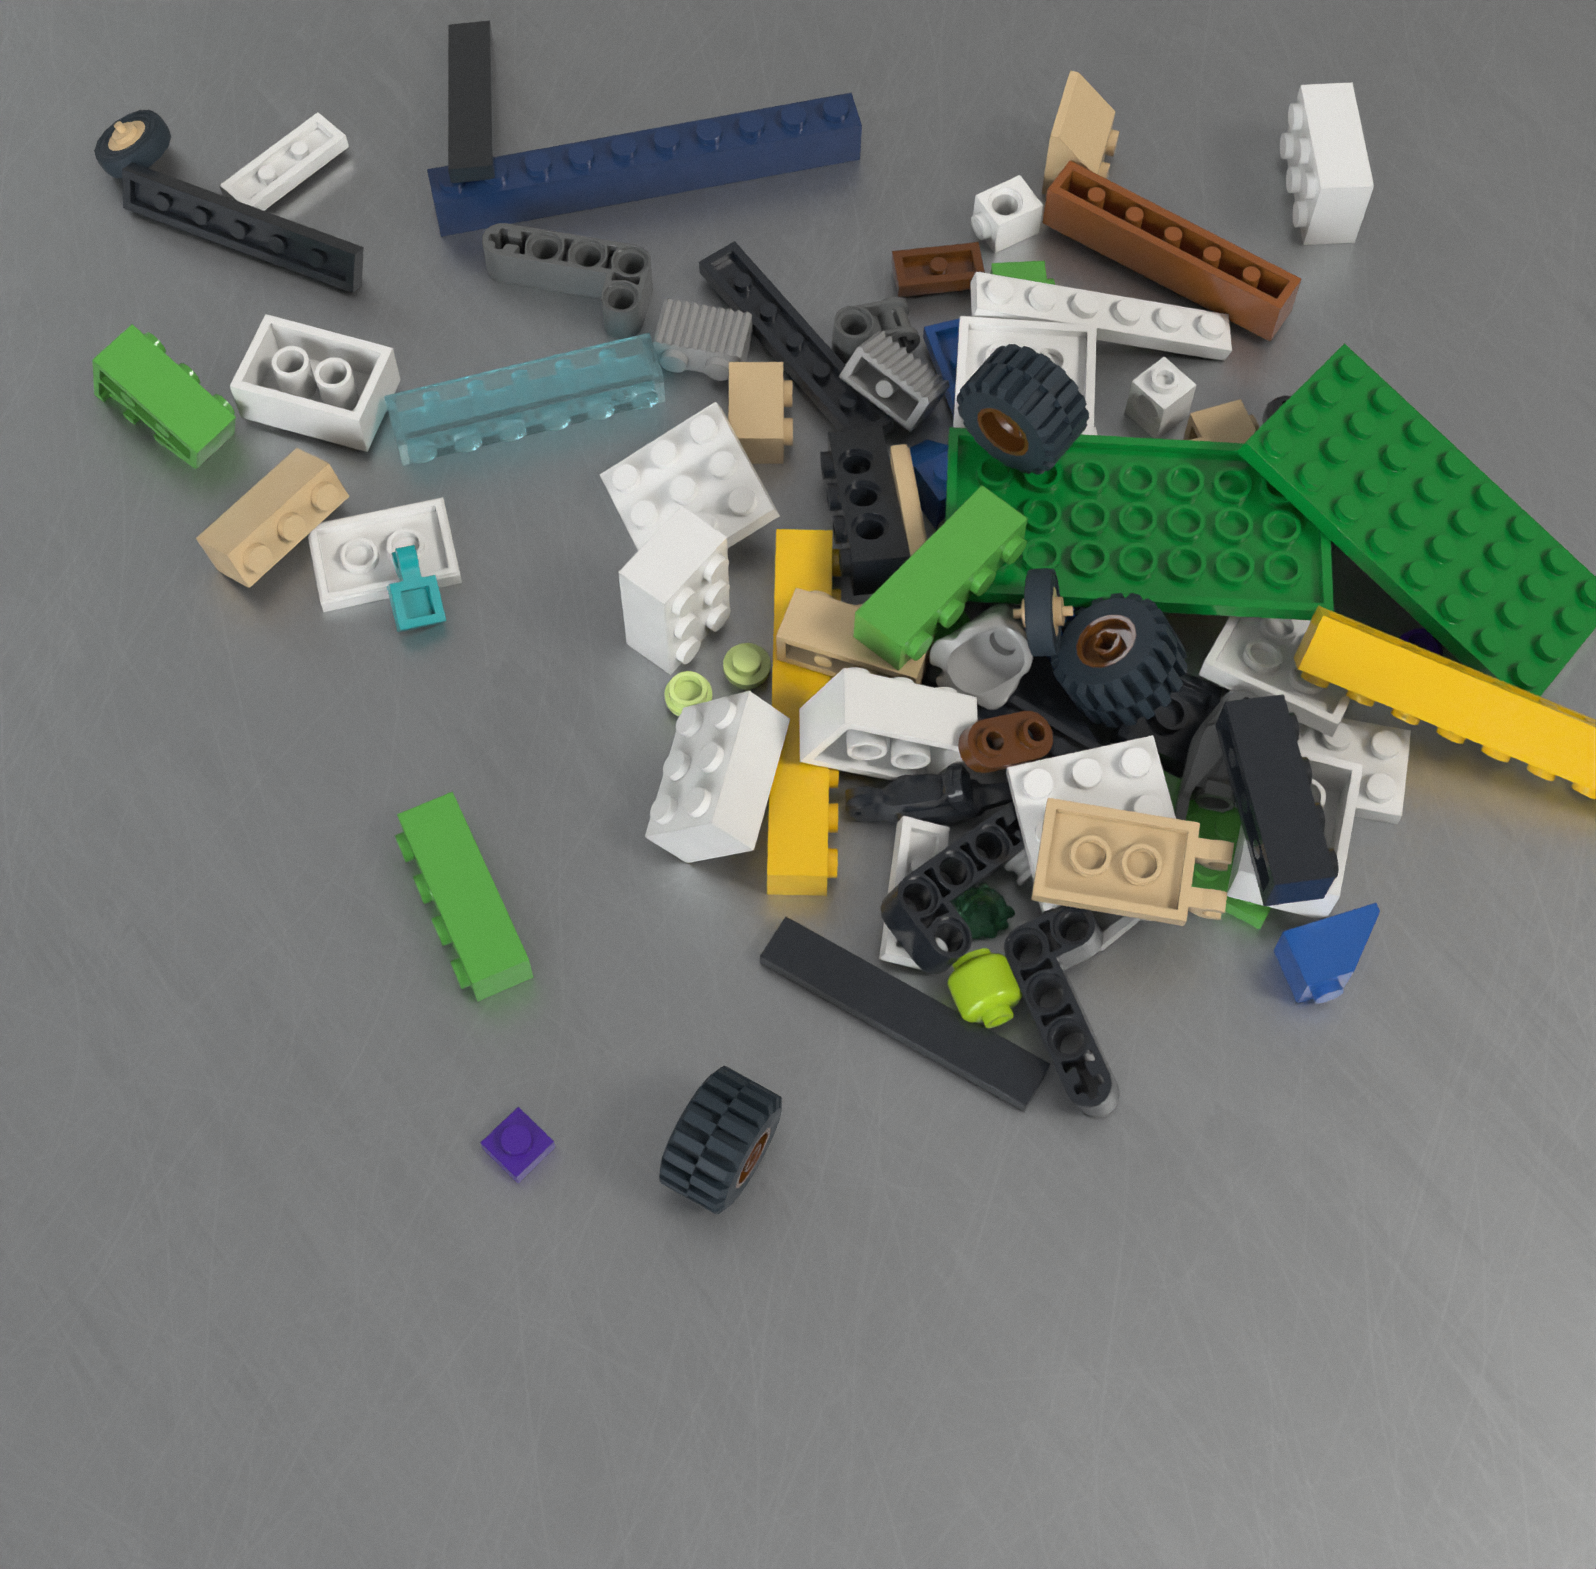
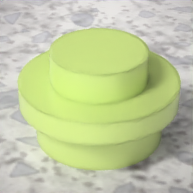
(746, 665)
(686, 690)

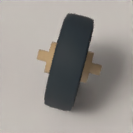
(136, 139)
(1043, 612)

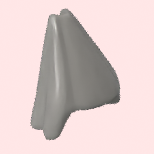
(984, 656)

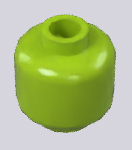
(984, 988)

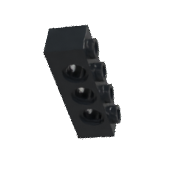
(866, 507)

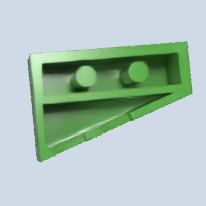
(163, 396)

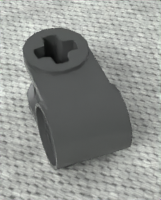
(860, 322)

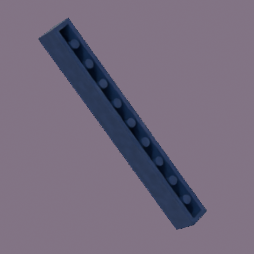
(651, 164)

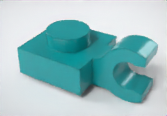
(415, 598)

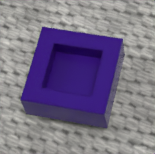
(518, 1145)

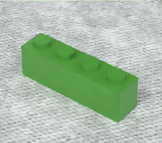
(941, 578)
(464, 896)

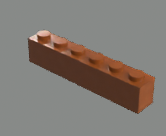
(1170, 250)

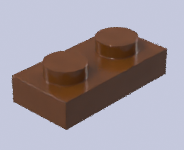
(936, 268)

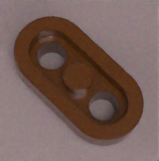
(1009, 739)

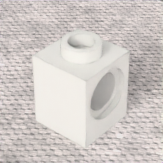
(1006, 214)
(1160, 398)

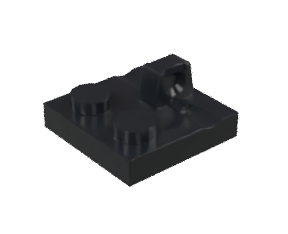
(1176, 722)

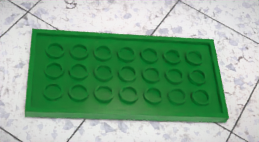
(1153, 521)
(1426, 524)

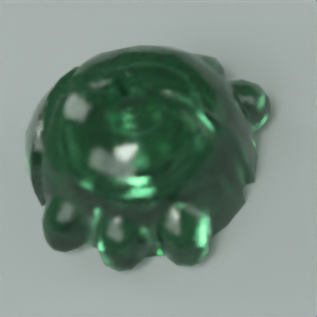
(986, 918)

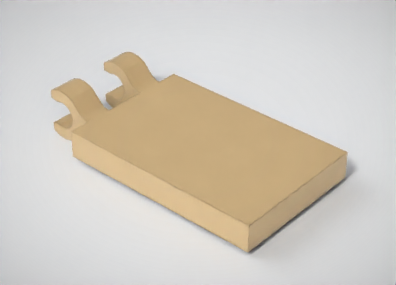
(1126, 863)

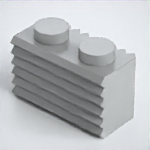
(701, 338)
(894, 380)

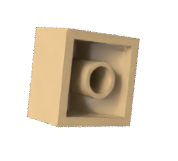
(1081, 131)

